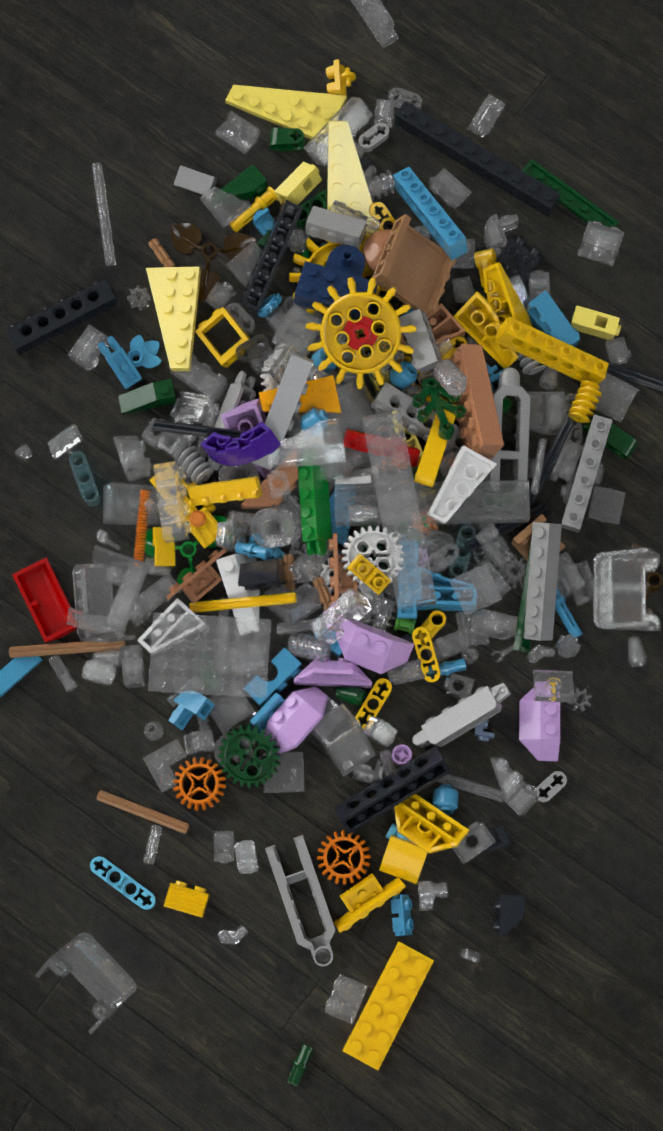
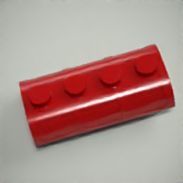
(45, 599)

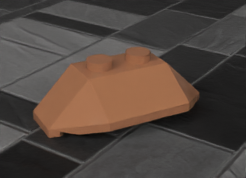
(264, 500)

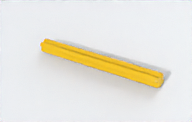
(244, 602)

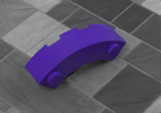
(241, 450)

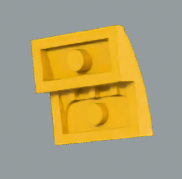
(403, 859)

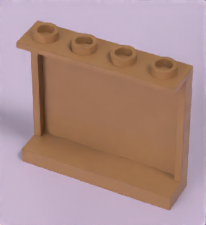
(413, 267)

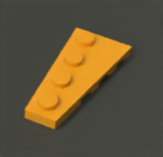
(319, 394)

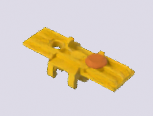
(202, 522)

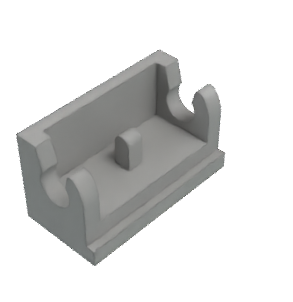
(194, 180)

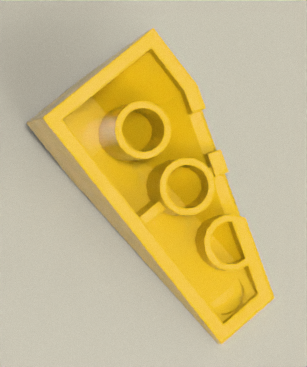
(503, 295)
(482, 325)

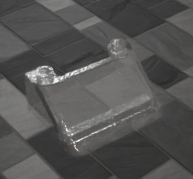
(621, 590)

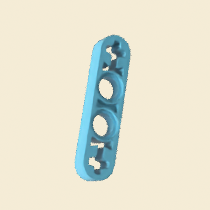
(124, 881)

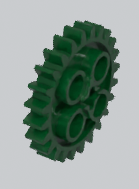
(264, 764)

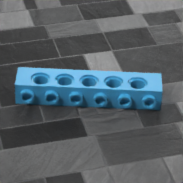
(430, 213)

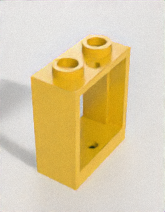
(229, 356)

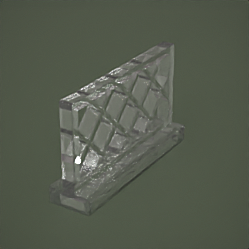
(377, 20)

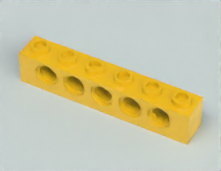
(551, 351)

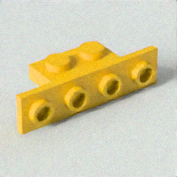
(364, 898)

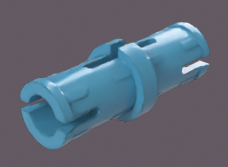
(253, 550)
(448, 667)

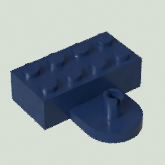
(341, 264)

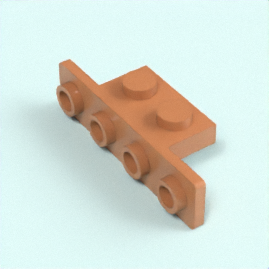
(340, 580)
(201, 581)

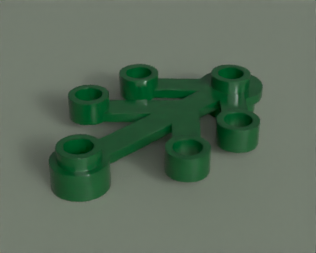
(433, 388)

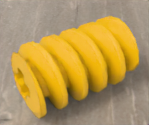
(583, 402)

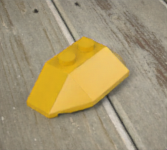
(427, 825)

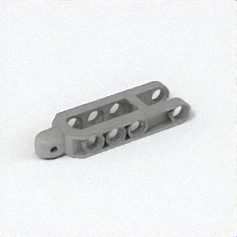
(510, 385)
(319, 945)

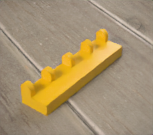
(224, 491)

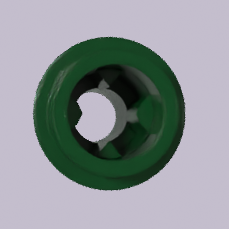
(352, 695)

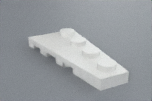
(463, 477)

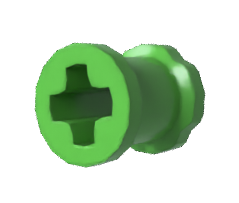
(405, 625)

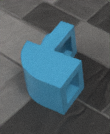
(187, 706)

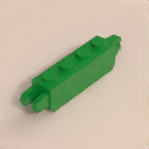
(314, 509)

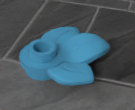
(146, 351)

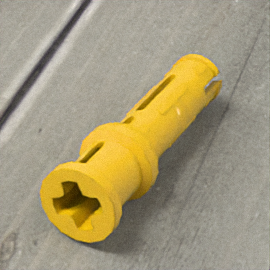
(260, 203)

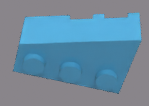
(549, 319)
(445, 596)

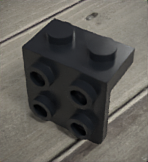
(519, 258)

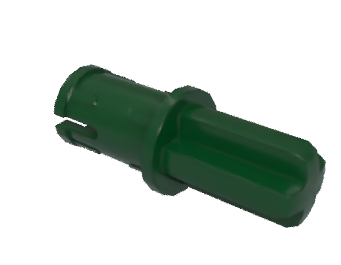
(300, 1065)

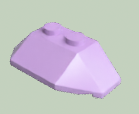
(373, 647)
(333, 674)
(296, 717)
(539, 727)

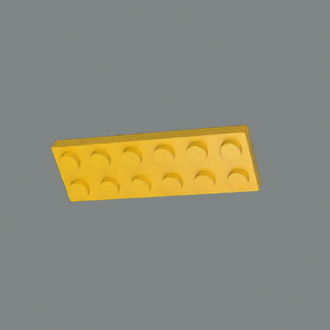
(388, 1005)

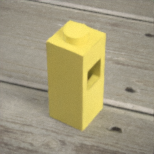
(299, 184)
(595, 323)

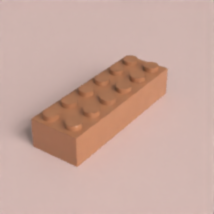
(480, 425)

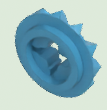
(269, 304)

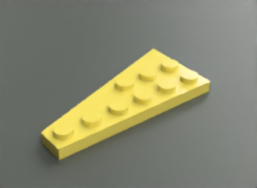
(287, 107)
(345, 174)
(176, 302)

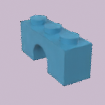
(287, 667)

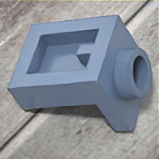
(483, 736)

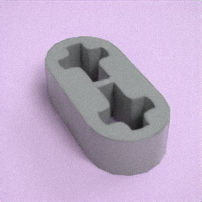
(371, 135)
(553, 790)

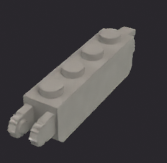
(236, 395)
(462, 717)

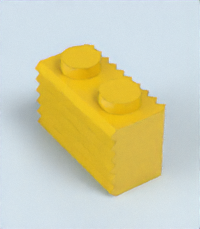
(187, 899)

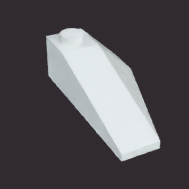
(229, 570)

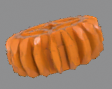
(206, 776)
(357, 846)

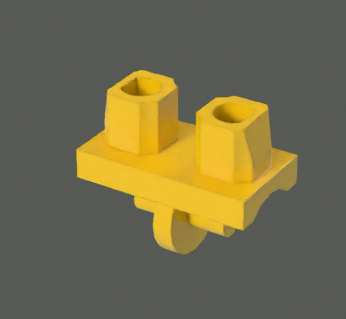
(342, 76)

